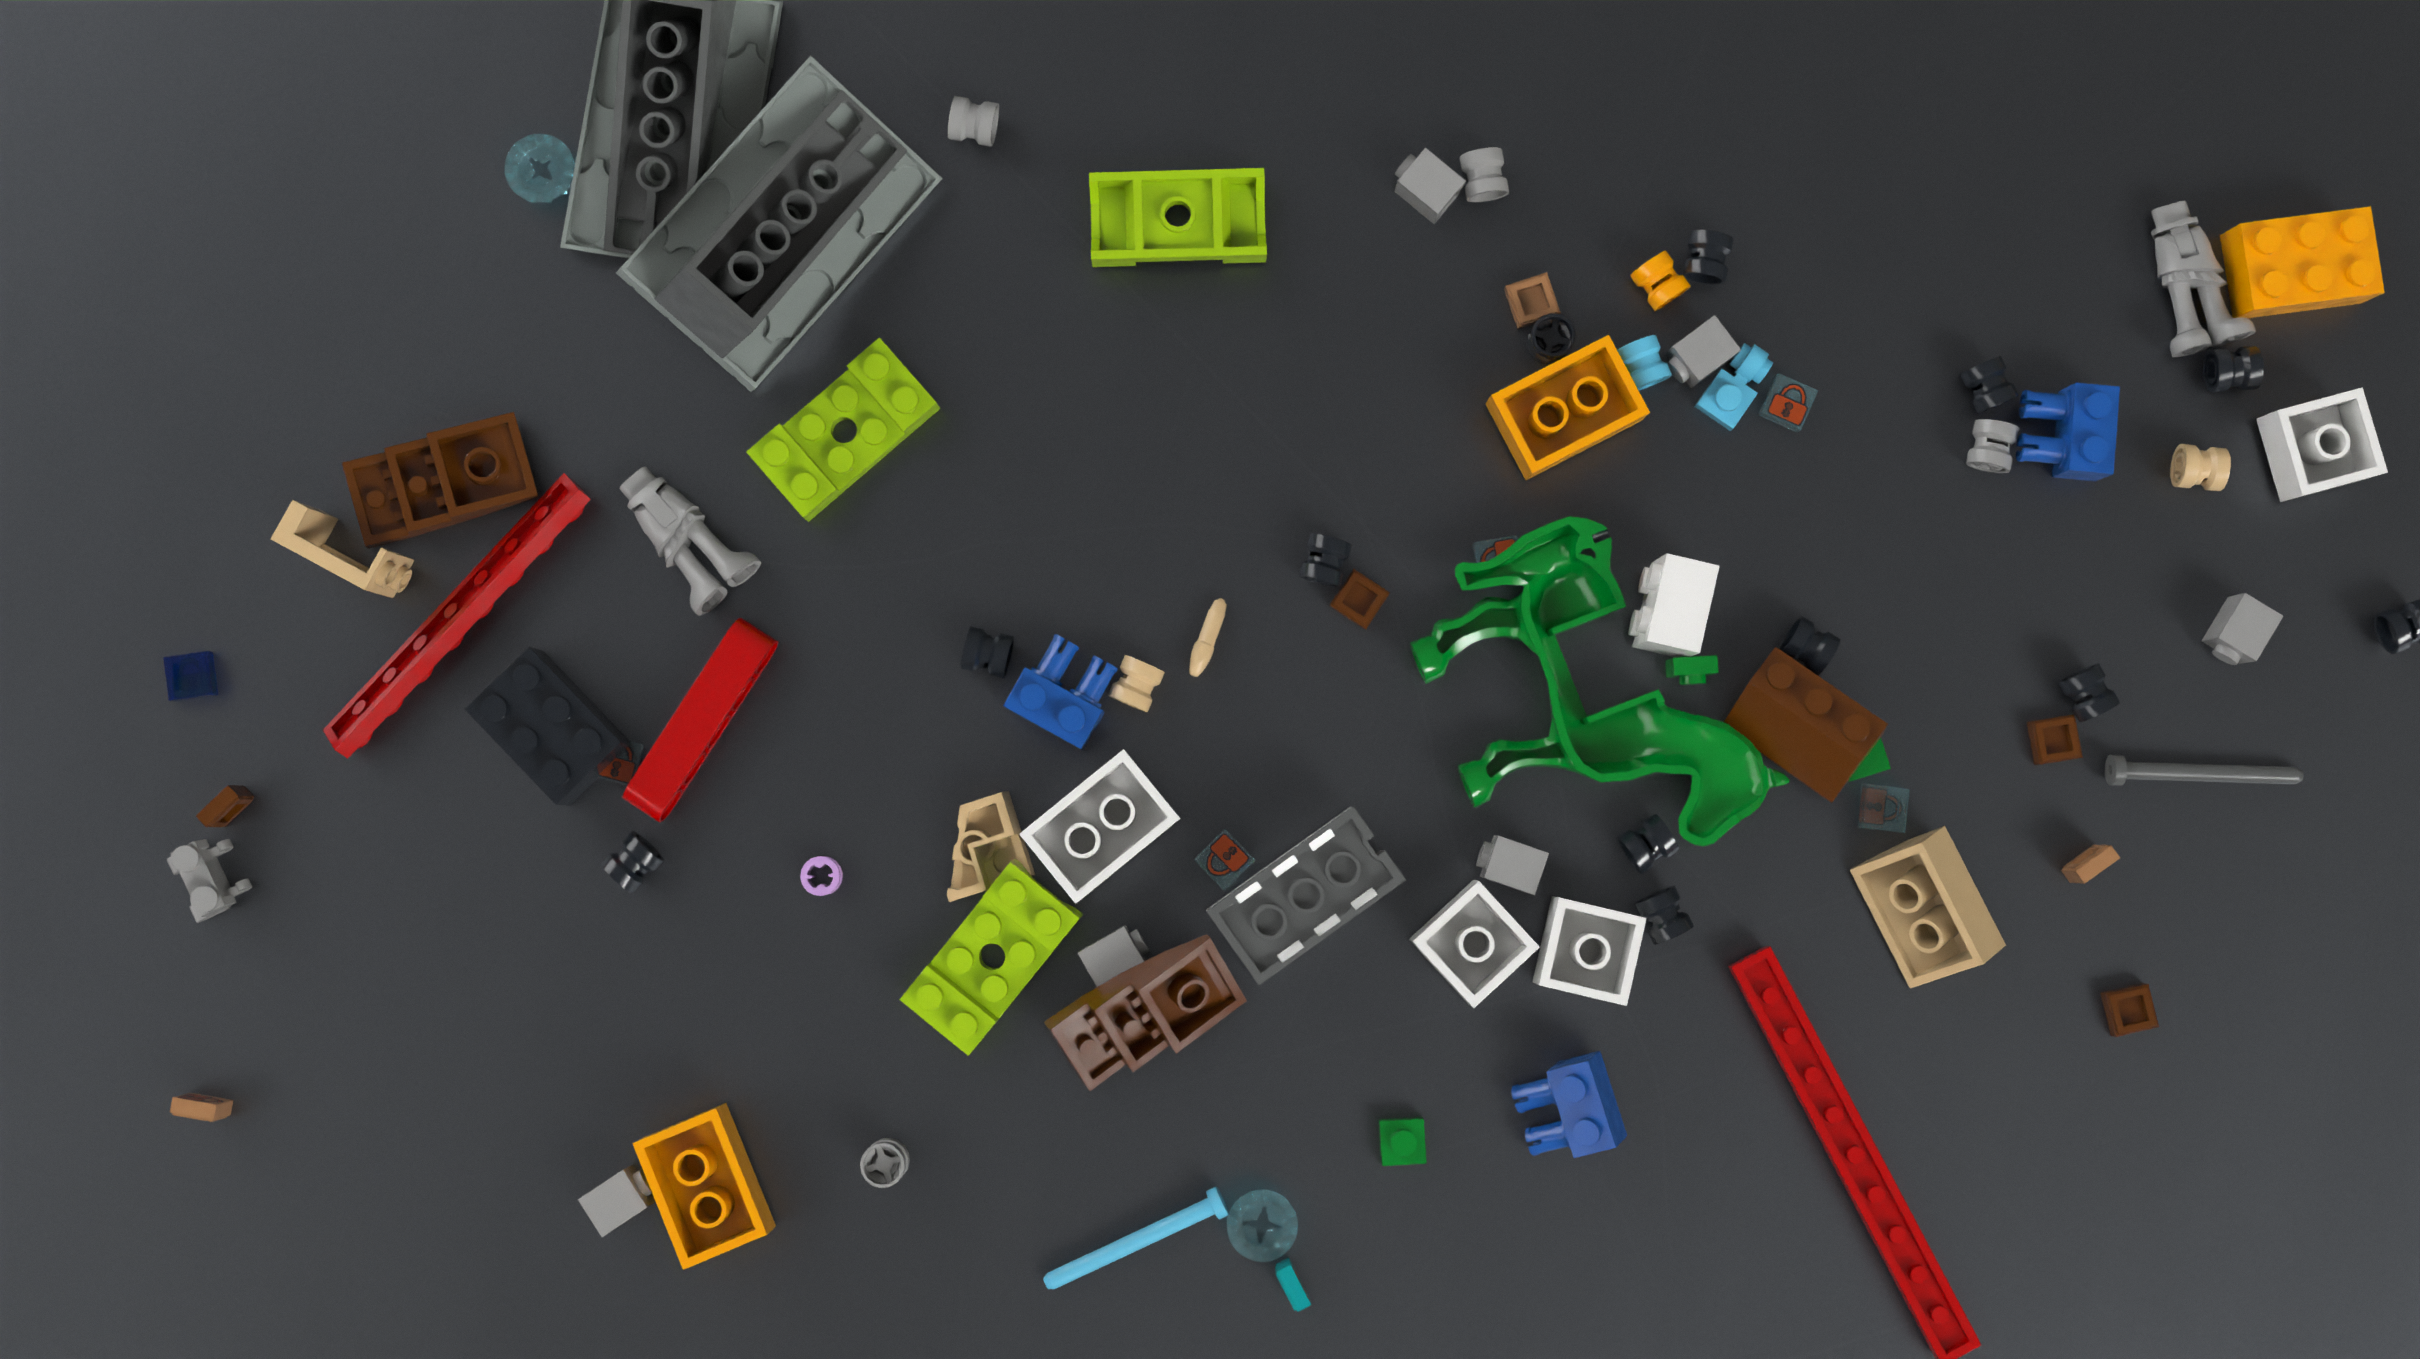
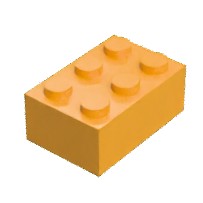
(2302, 263)
(1567, 407)
(704, 1186)

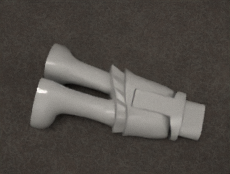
(2188, 263)
(672, 525)

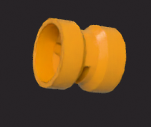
(1660, 280)

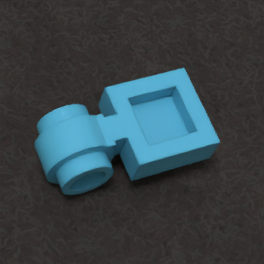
(1729, 395)

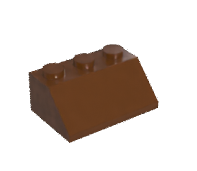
(1805, 724)

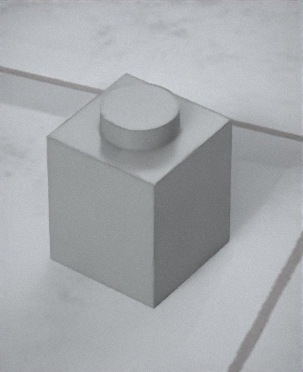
(1428, 184)
(1701, 352)
(2241, 629)
(1512, 864)
(1113, 954)
(617, 1199)

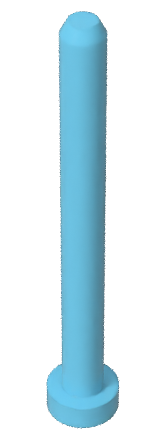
(1139, 1239)

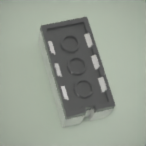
(1305, 895)

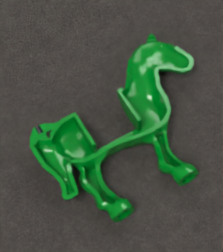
(1610, 745)

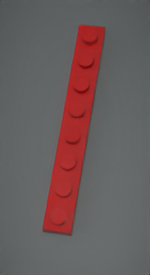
(455, 616)

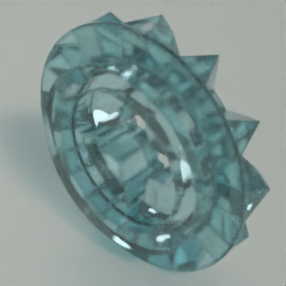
(520, 170)
(1276, 1240)

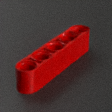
(700, 720)

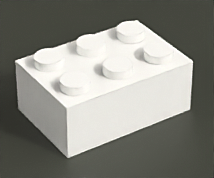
(1099, 826)

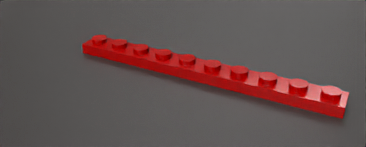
(1854, 1155)

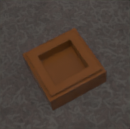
(1359, 599)
(2054, 739)
(225, 806)
(2129, 1009)

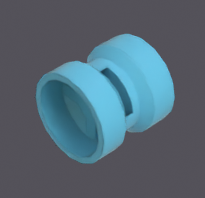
(1644, 362)

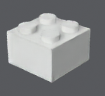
(2321, 444)
(1673, 606)
(1474, 943)
(1589, 950)

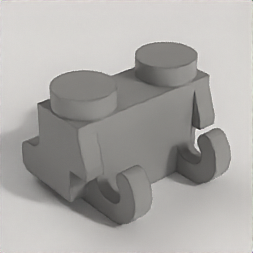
(205, 878)

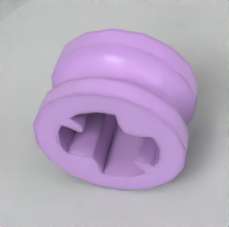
(821, 862)

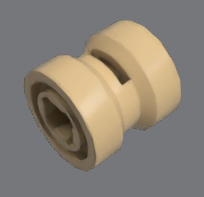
(2200, 467)
(1136, 683)

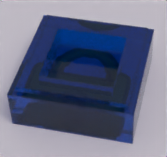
(190, 676)

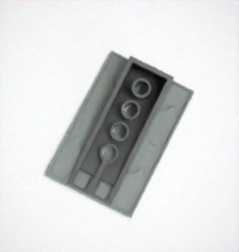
(661, 108)
(779, 224)

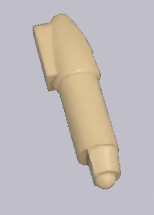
(1204, 646)

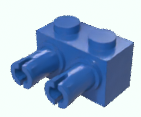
(2083, 433)
(1064, 713)
(1585, 1105)

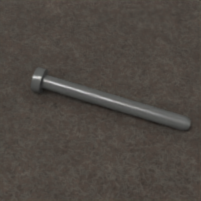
(2119, 770)

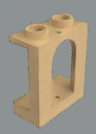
(306, 532)

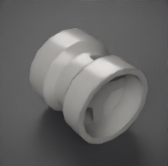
(973, 121)
(1484, 174)
(1992, 446)
(879, 1168)

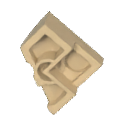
(986, 845)

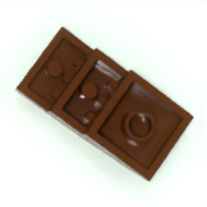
(440, 480)
(1146, 1010)

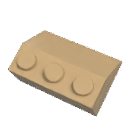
(1928, 908)

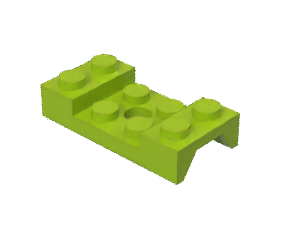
(1223, 223)
(808, 460)
(964, 994)

